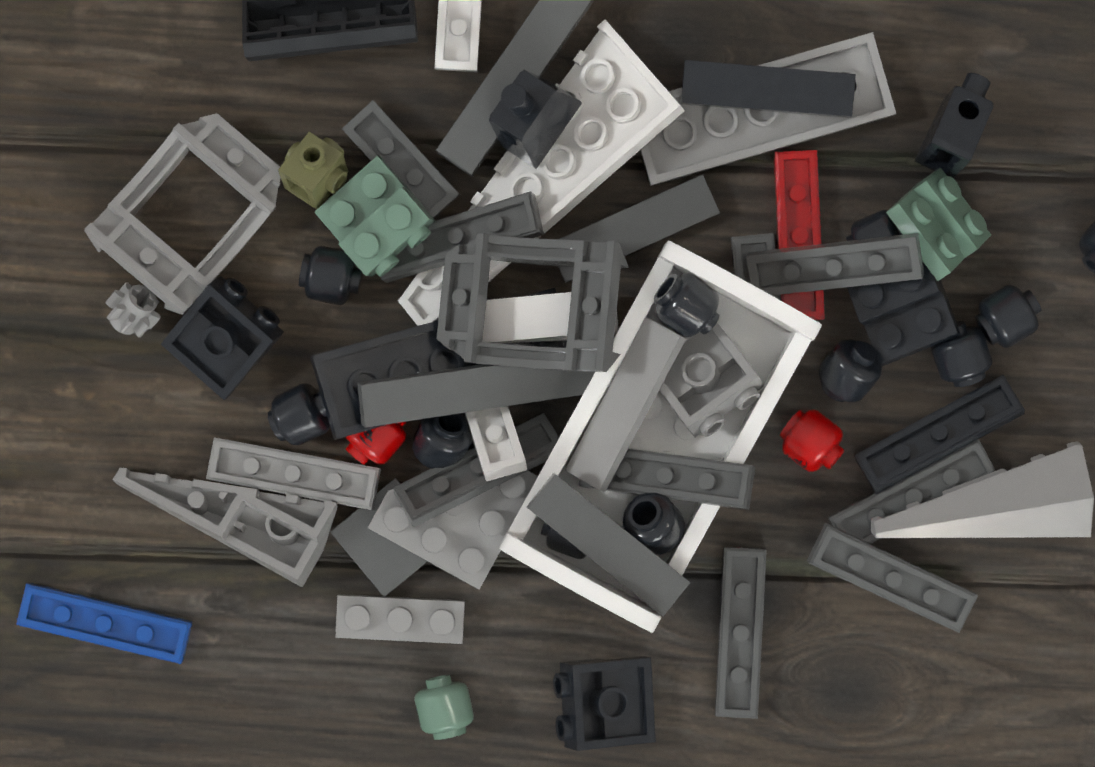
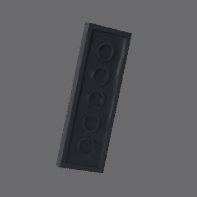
(383, 357)

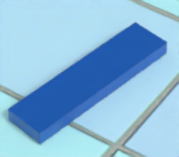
(104, 623)

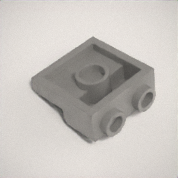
(709, 382)

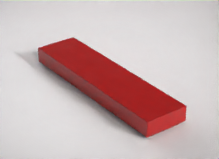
(799, 217)

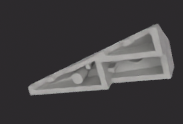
(266, 527)

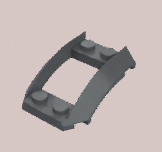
(591, 305)

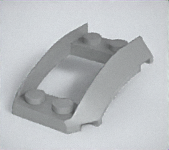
(150, 257)

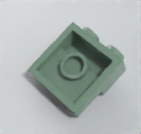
(375, 218)
(943, 221)

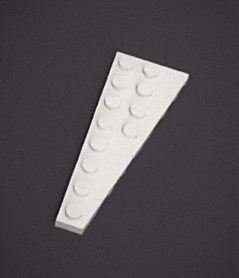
(617, 118)

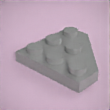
(463, 538)

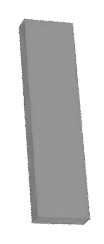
(625, 404)
(293, 473)

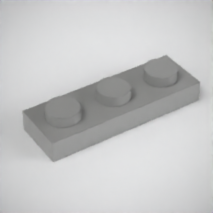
(400, 618)

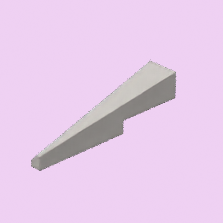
(1033, 500)

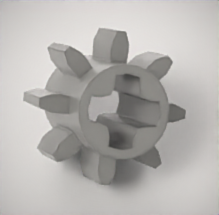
(133, 309)

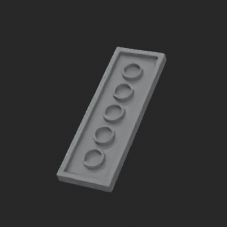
(718, 136)

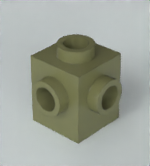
(314, 169)

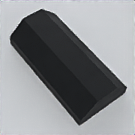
(322, 26)

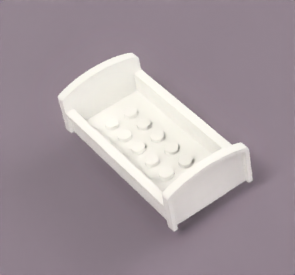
(769, 338)

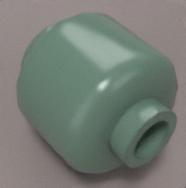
(444, 707)

